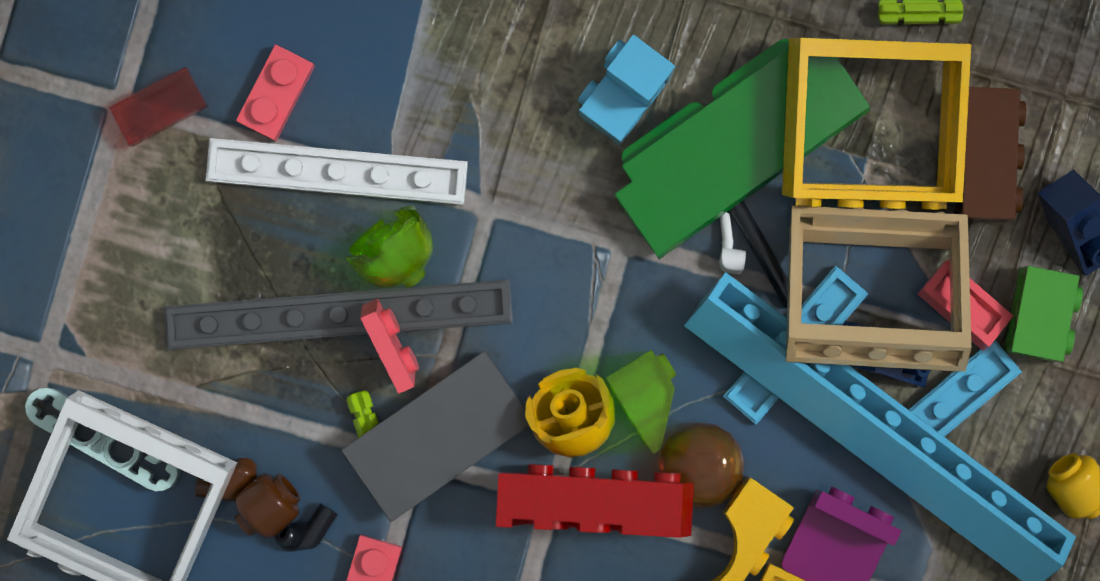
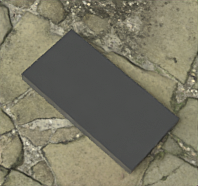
(436, 436)

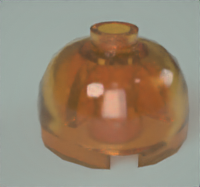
(707, 458)

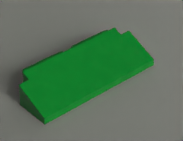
(724, 152)

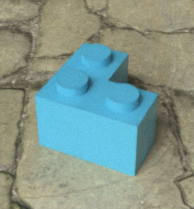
(630, 86)

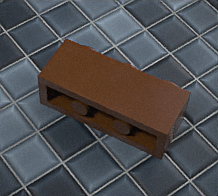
(993, 155)

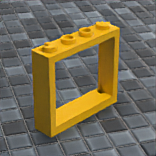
(952, 124)

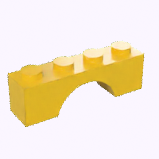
(755, 520)

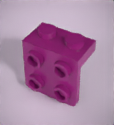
(838, 539)

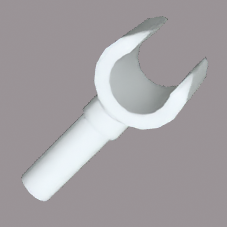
(730, 259)

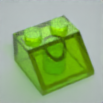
(645, 395)

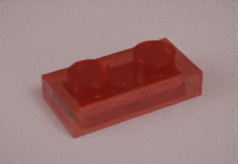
(158, 107)

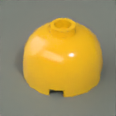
(571, 413)

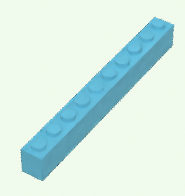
(884, 435)

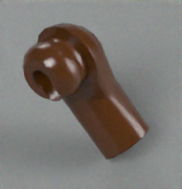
(242, 476)

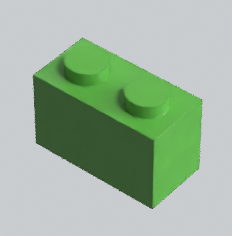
(1043, 314)

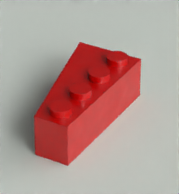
(595, 502)

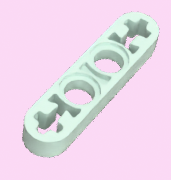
(100, 445)

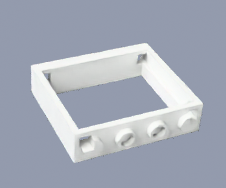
(137, 433)

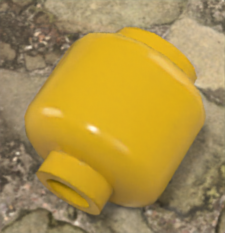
(1076, 485)

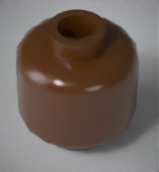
(267, 505)

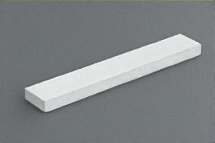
(336, 171)

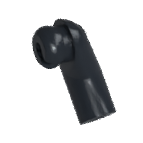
(307, 534)

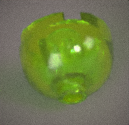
(393, 251)

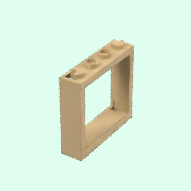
(873, 344)

